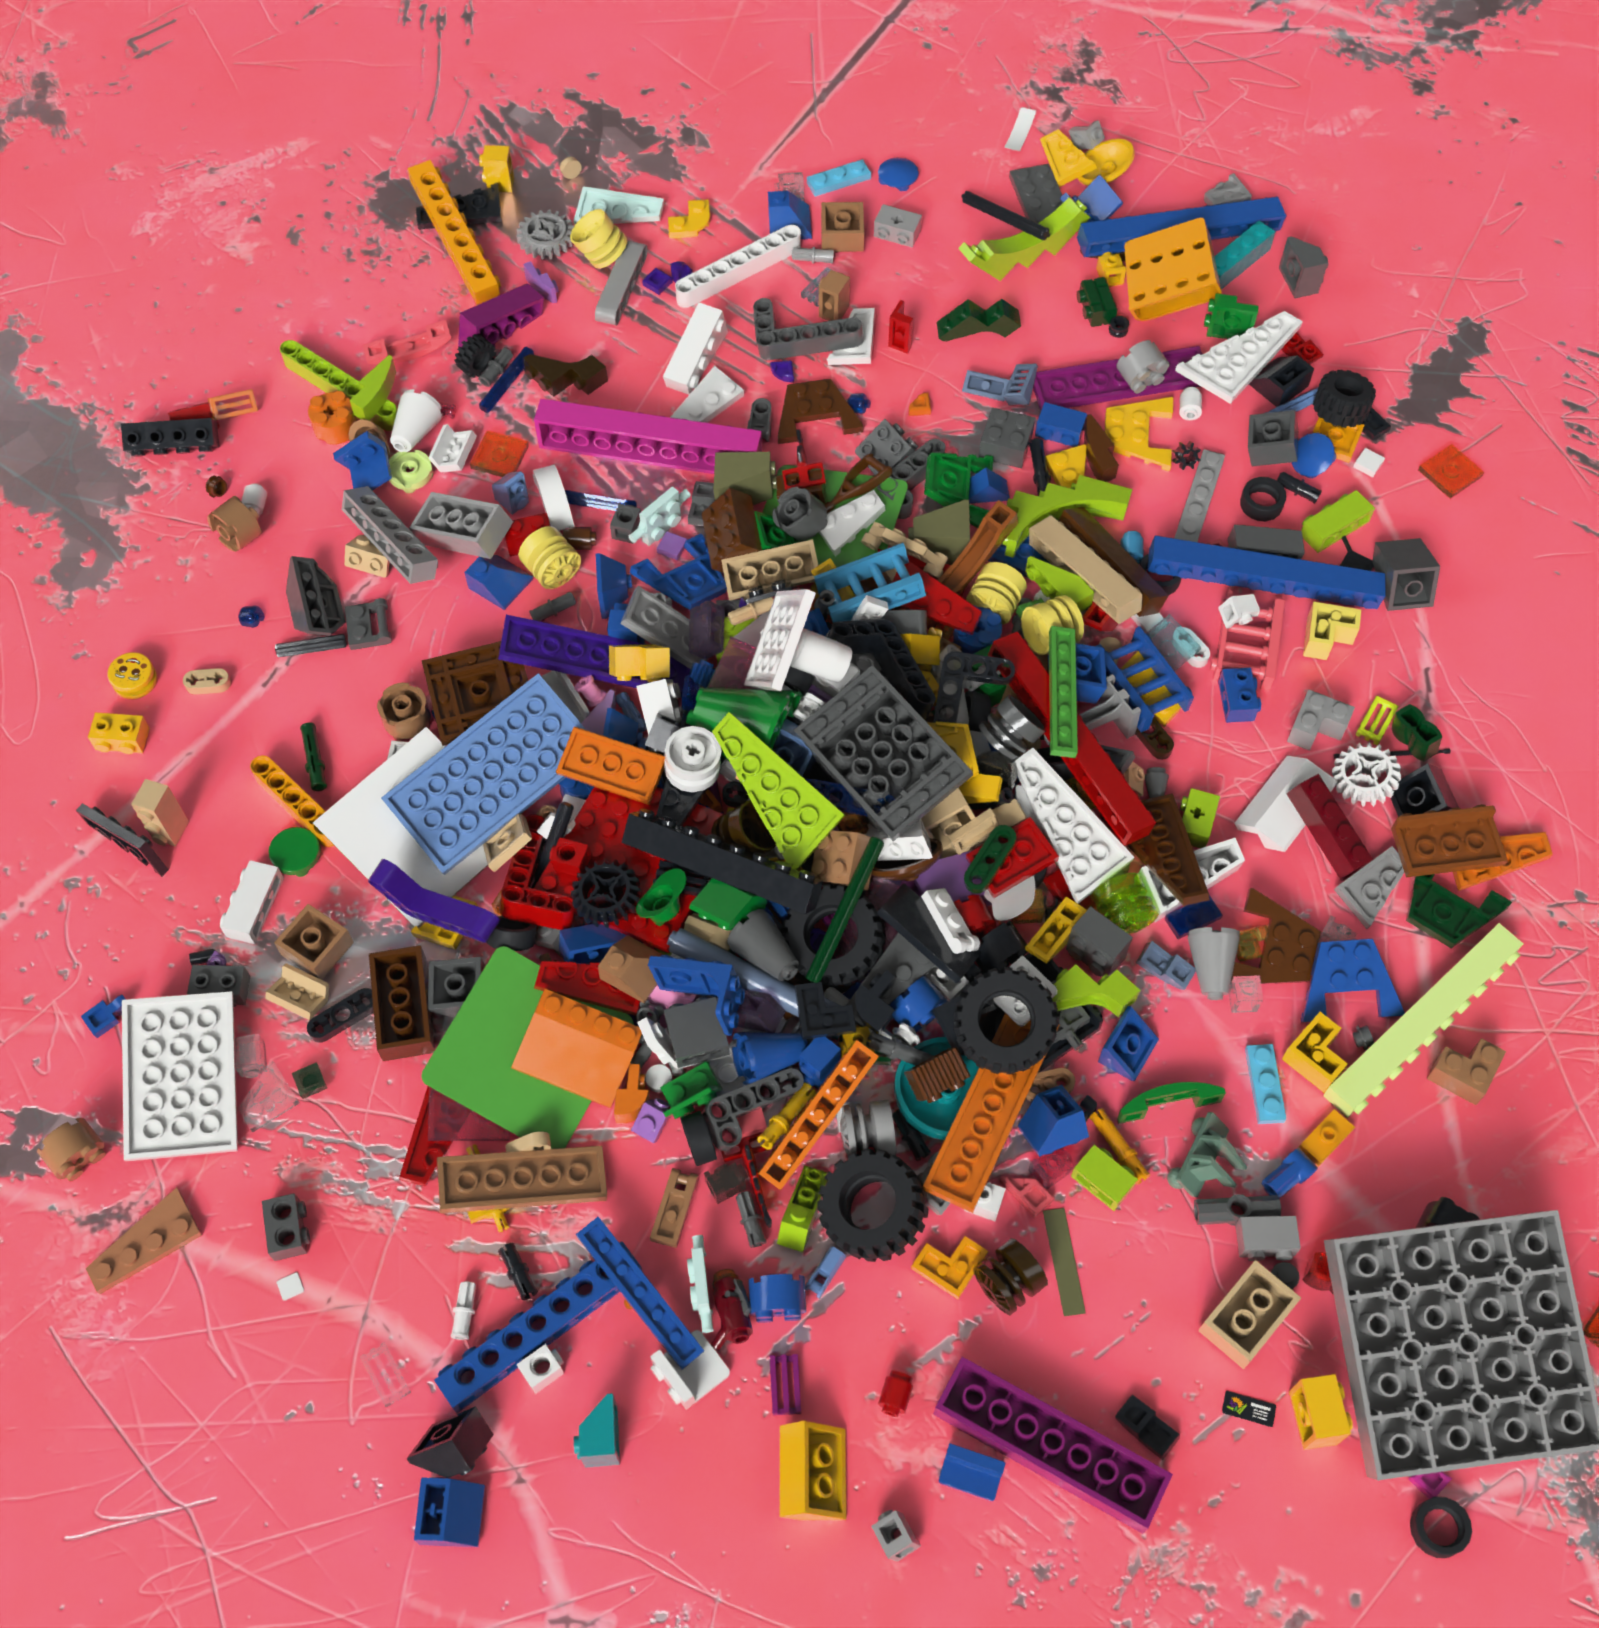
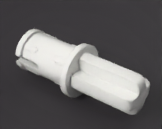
(463, 1311)

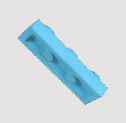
(838, 178)
(1265, 1084)

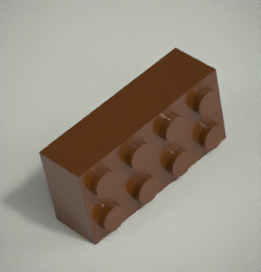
(401, 1003)

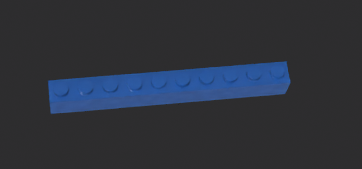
(1221, 220)
(1266, 572)

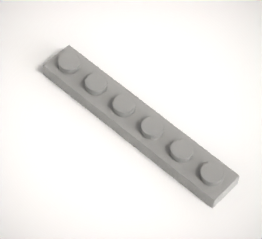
(1200, 496)

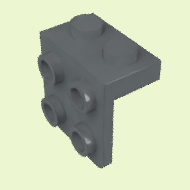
(886, 445)

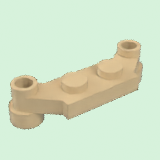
(914, 548)

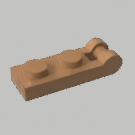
(674, 1208)

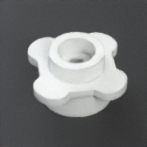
(905, 1034)

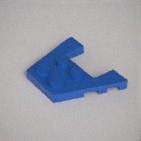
(688, 583)
(1348, 968)

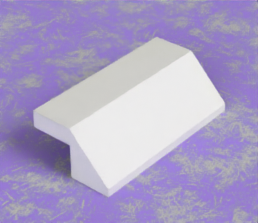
(1271, 810)

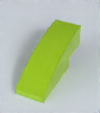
(374, 389)

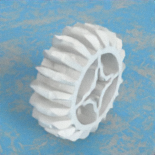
(1366, 761)

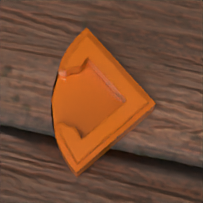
(920, 405)

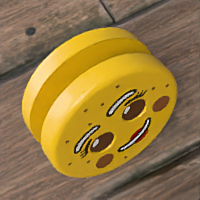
(132, 675)

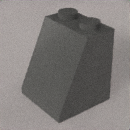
(1409, 573)

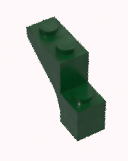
(972, 319)

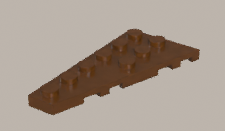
(1170, 852)

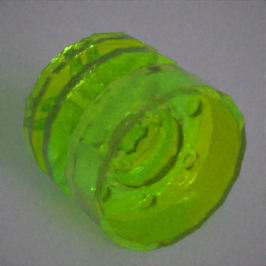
(1125, 902)

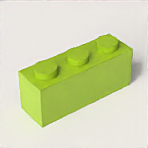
(1337, 521)

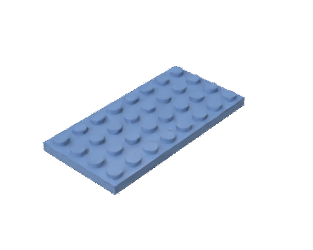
(485, 775)

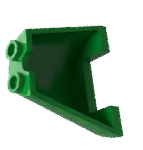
(756, 708)

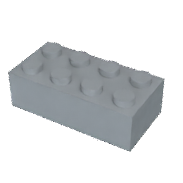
(461, 525)

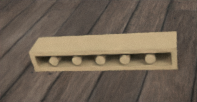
(1067, 552)

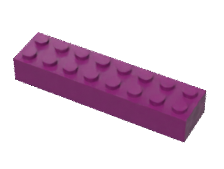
(1053, 1445)

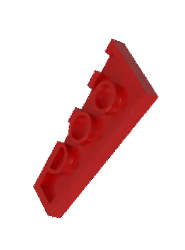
(942, 603)
(583, 984)

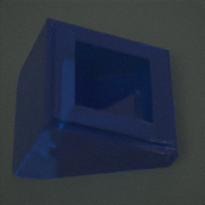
(689, 693)

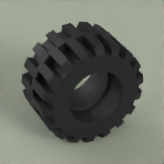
(1344, 398)

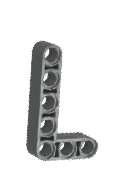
(802, 339)

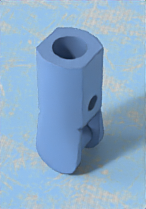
(827, 1268)

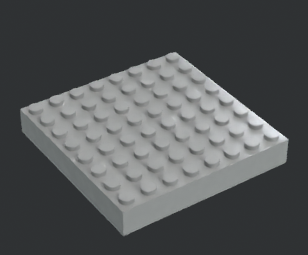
(1463, 1345)

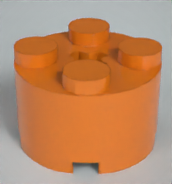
(331, 417)

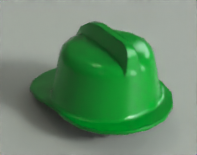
(662, 899)

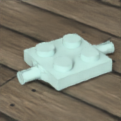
(660, 516)
(699, 1292)

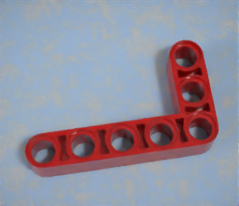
(528, 904)

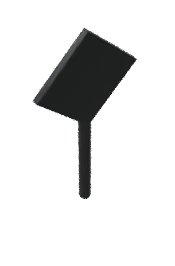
(1354, 559)

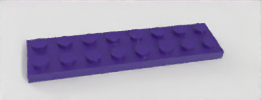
(569, 651)

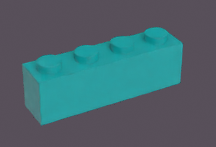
(1243, 252)

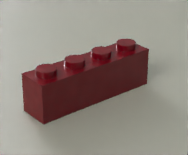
(1329, 826)

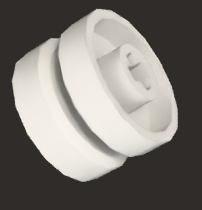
(692, 759)

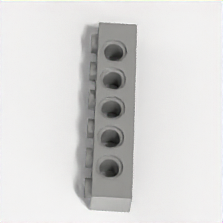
(389, 535)

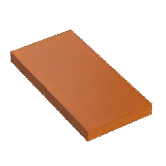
(611, 765)

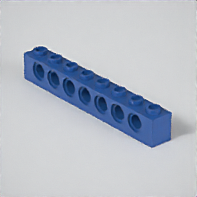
(557, 1323)

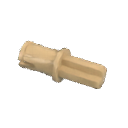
(750, 611)

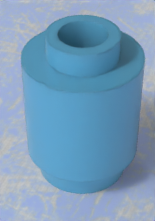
(1133, 544)

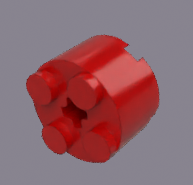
(976, 915)

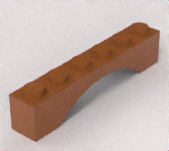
(988, 537)

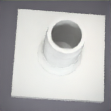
(789, 644)

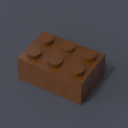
(730, 527)

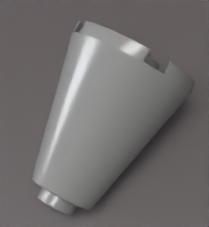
(1214, 959)

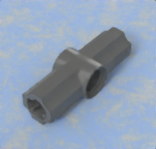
(1220, 1211)

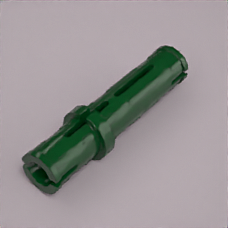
(314, 764)

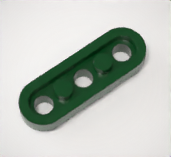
(991, 849)

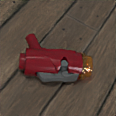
(732, 1308)

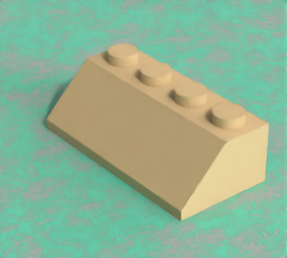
(763, 567)

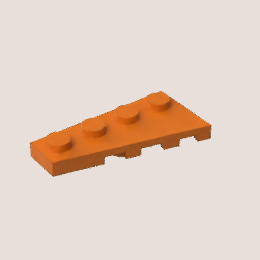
(1520, 851)

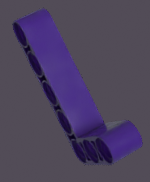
(432, 906)

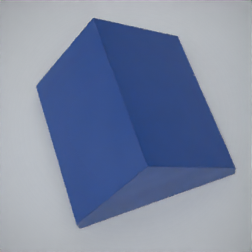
(1128, 1045)

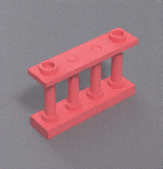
(1268, 653)

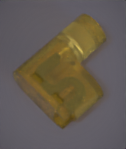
(1248, 943)

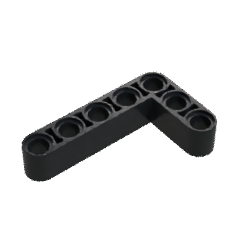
(893, 656)
(966, 673)

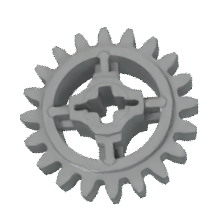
(545, 234)

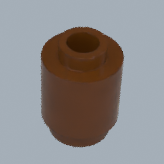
(580, 537)

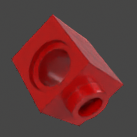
(565, 847)

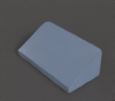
(985, 385)

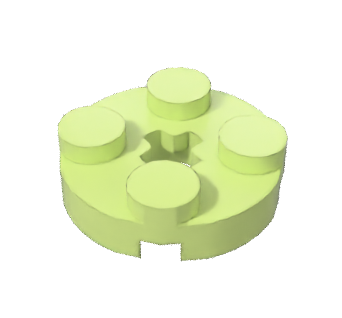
(410, 480)

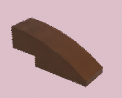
(1099, 451)

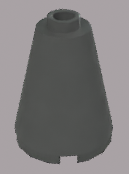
(763, 945)

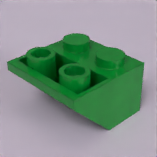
(725, 904)

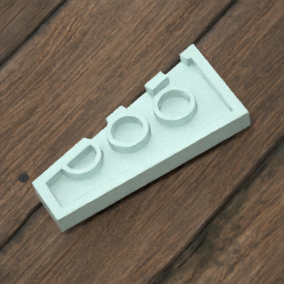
(619, 205)

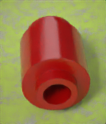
(895, 1393)

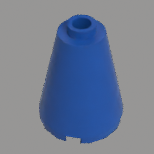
(765, 1053)

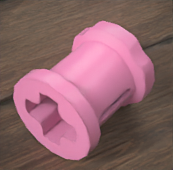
(590, 690)

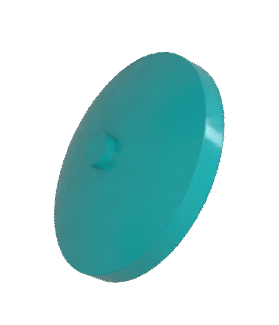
(936, 1117)

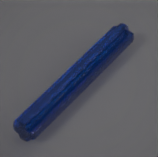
(504, 381)
(596, 501)

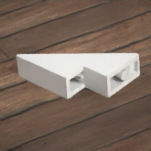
(909, 846)

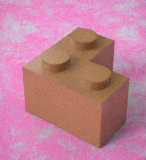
(1467, 1076)

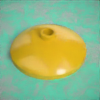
(1111, 158)

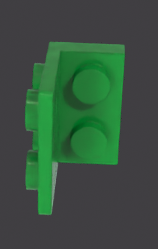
(690, 1089)

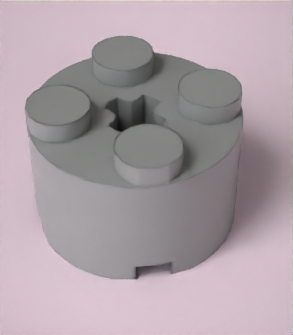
(1143, 366)

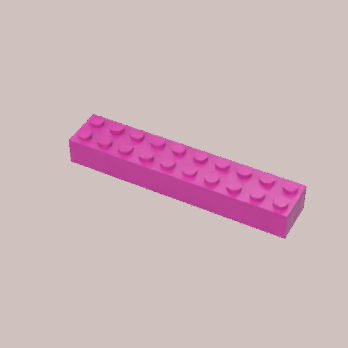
(638, 436)

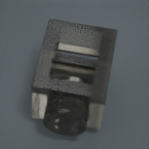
(726, 1181)

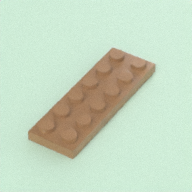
(521, 1179)

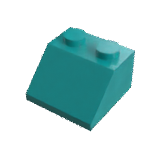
(599, 1435)

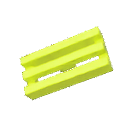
(1370, 734)

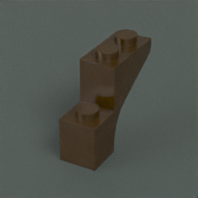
(557, 375)

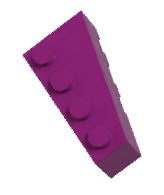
(501, 315)

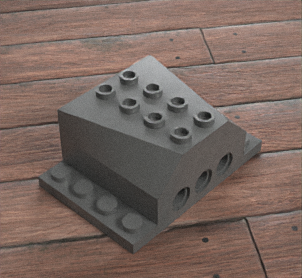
(882, 745)

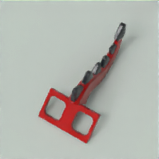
(803, 468)
(749, 1161)

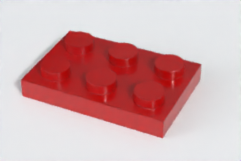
(1026, 859)

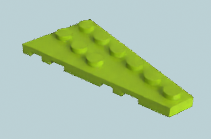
(784, 800)

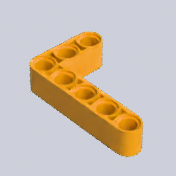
(287, 793)

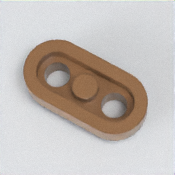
(1047, 1080)

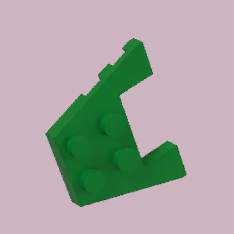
(949, 480)

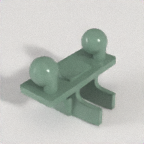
(1201, 1160)

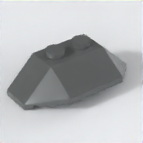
(313, 598)

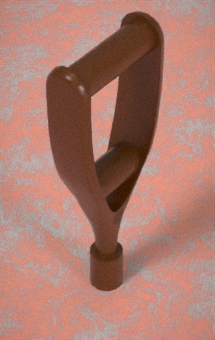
(853, 490)

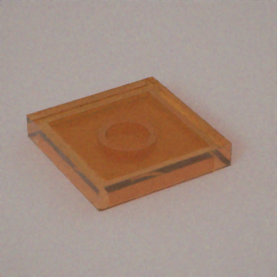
(499, 454)
(1451, 471)

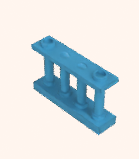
(895, 593)

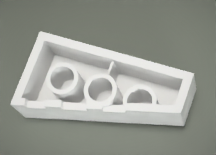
(696, 348)
(1215, 863)

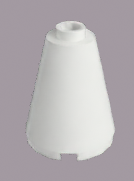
(414, 419)

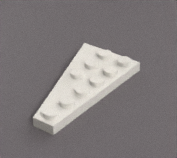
(1238, 360)
(1084, 845)

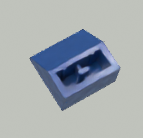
(1053, 1121)
(449, 1513)

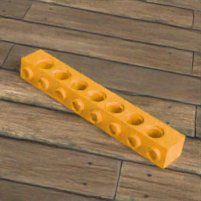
(453, 232)

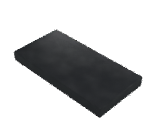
(913, 920)

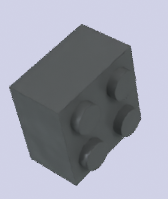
(1007, 437)
(1273, 438)
(1098, 943)

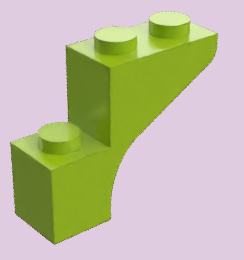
(1079, 989)

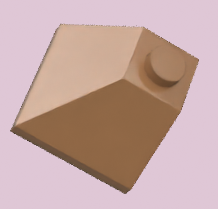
(627, 968)

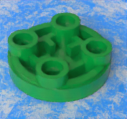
(295, 851)

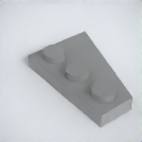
(1371, 885)

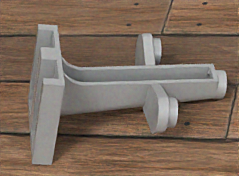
(1112, 708)

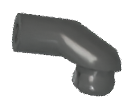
(642, 1054)

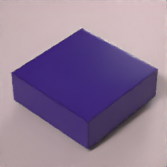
(657, 281)

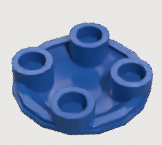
(898, 173)
(1314, 455)

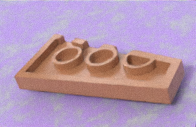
(148, 1241)

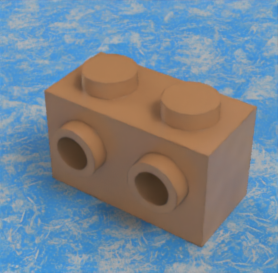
(834, 296)

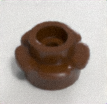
(216, 486)

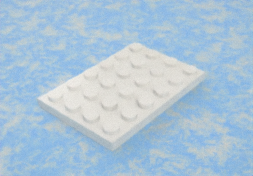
(178, 1076)

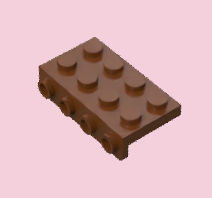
(1448, 841)

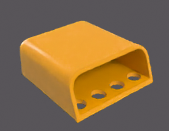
(1171, 270)

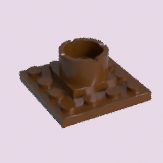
(469, 686)

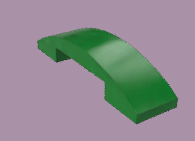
(1201, 1093)

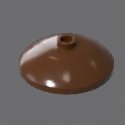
(907, 869)

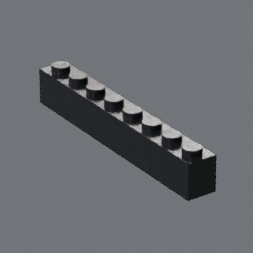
(723, 861)

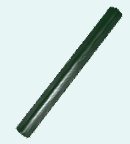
(845, 910)

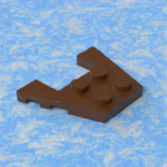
(815, 402)
(1287, 947)

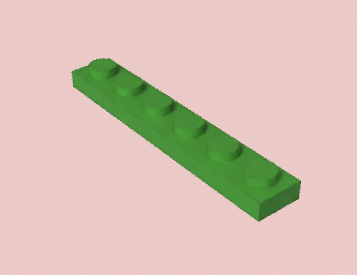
(1062, 692)

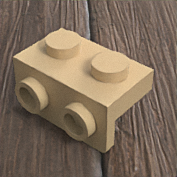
(364, 556)
(299, 992)

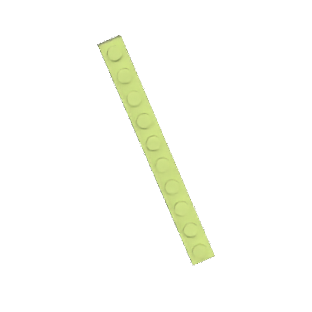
(1422, 1021)

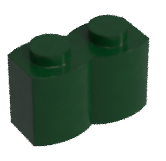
(1413, 730)

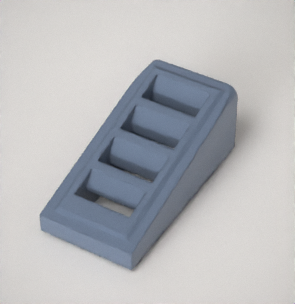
(1023, 397)

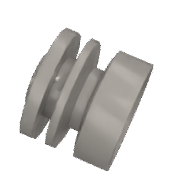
(868, 1130)

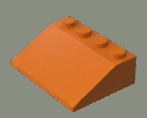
(577, 1048)

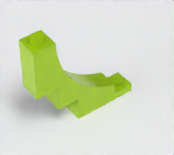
(1001, 255)

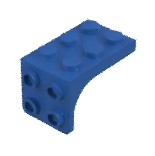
(702, 978)

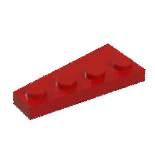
(422, 1154)

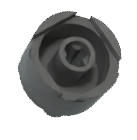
(800, 514)

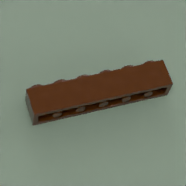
(1094, 535)

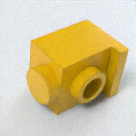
(1111, 264)

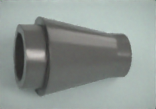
(1156, 781)

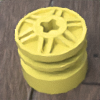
(598, 238)
(549, 557)
(998, 589)
(1039, 618)

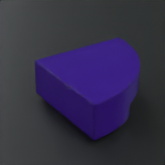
(679, 270)
(782, 370)

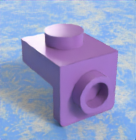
(651, 1119)

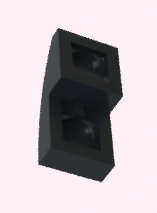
(1147, 1427)

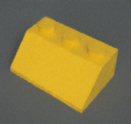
(812, 1471)

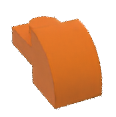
(630, 1100)

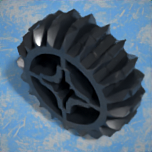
(613, 880)

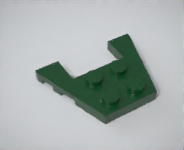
(1448, 915)

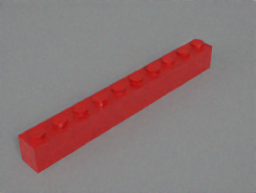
(1092, 765)

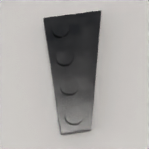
(478, 208)

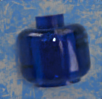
(859, 402)
(250, 616)

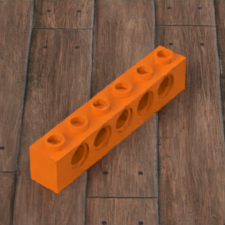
(818, 1114)

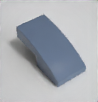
(1167, 968)

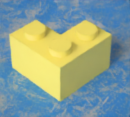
(1328, 625)

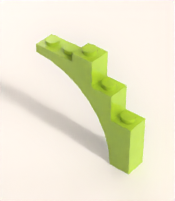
(1096, 496)

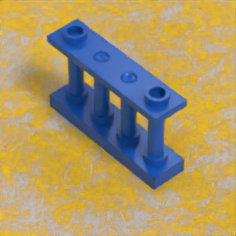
(1166, 676)

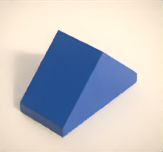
(987, 487)

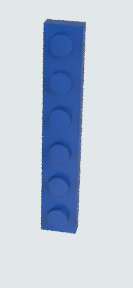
(640, 1293)

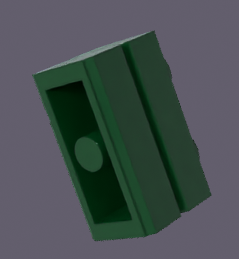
(1096, 301)

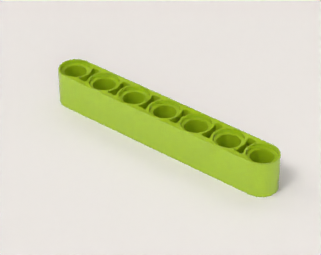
(330, 378)

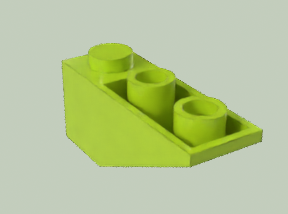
(1059, 582)
(802, 1210)

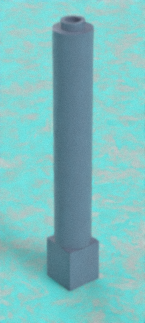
(751, 977)

